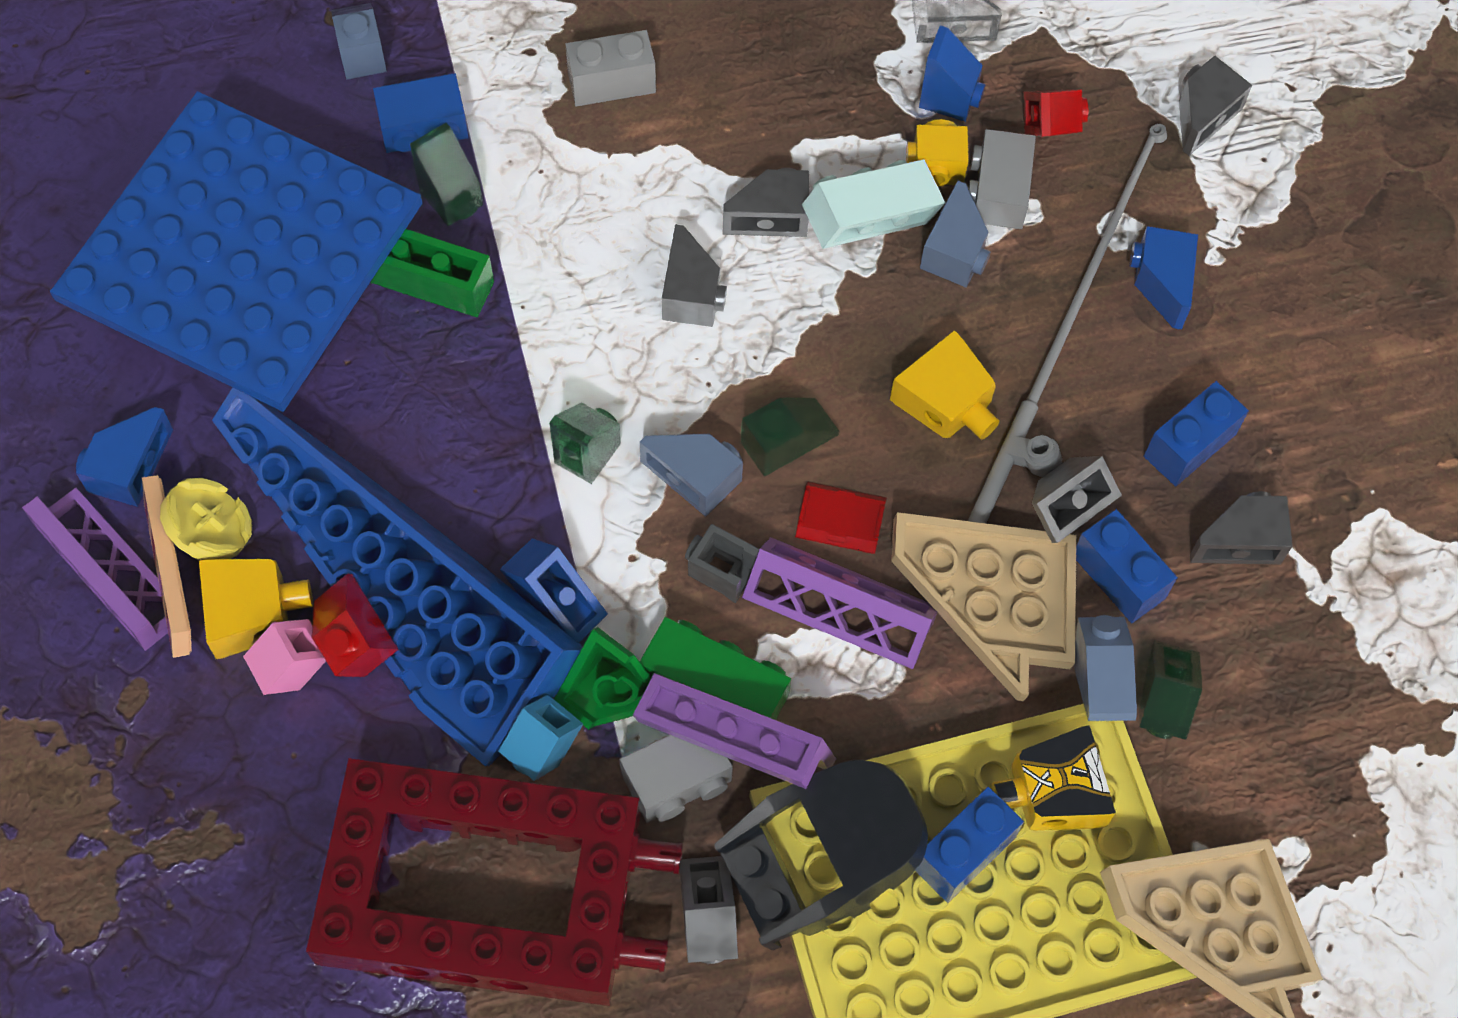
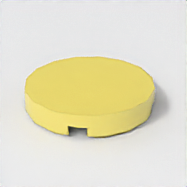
(205, 519)

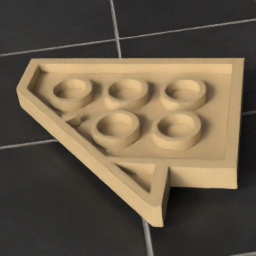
(996, 588)
(1221, 919)

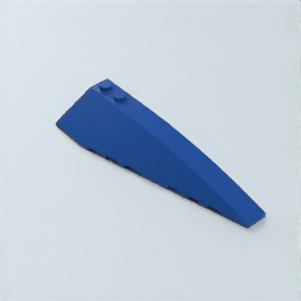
(461, 633)

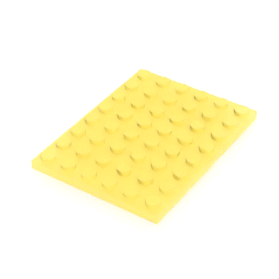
(1023, 934)

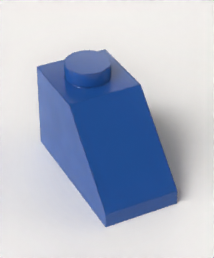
(951, 78)
(1166, 271)
(124, 455)
(554, 588)

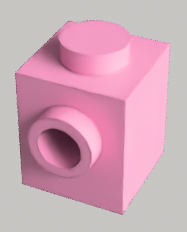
(284, 657)

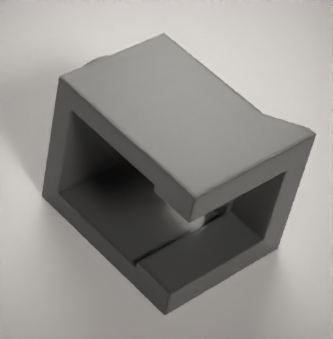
(728, 548)

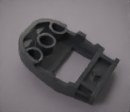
(866, 828)

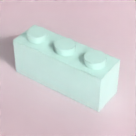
(872, 202)

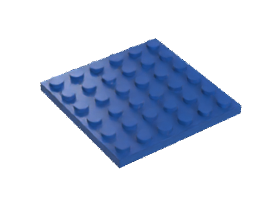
(238, 250)

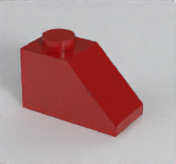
(1054, 112)
(350, 630)

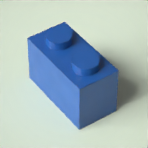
(417, 108)
(1195, 433)
(1124, 566)
(969, 844)

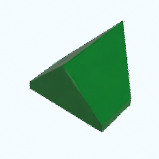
(603, 682)

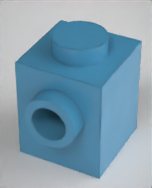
(540, 737)

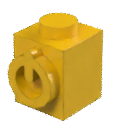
(943, 149)

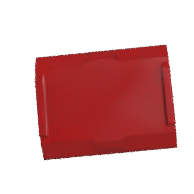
(841, 517)

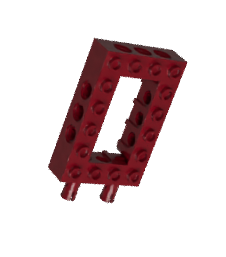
(568, 967)

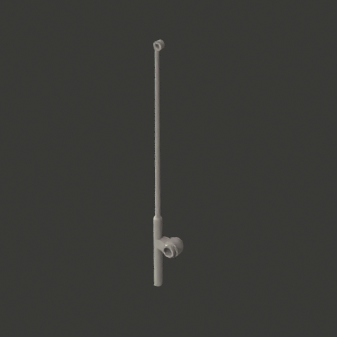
(1041, 452)

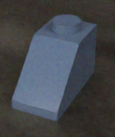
(358, 41)
(957, 240)
(694, 466)
(1106, 668)

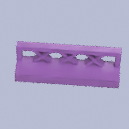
(92, 570)
(848, 587)
(732, 731)

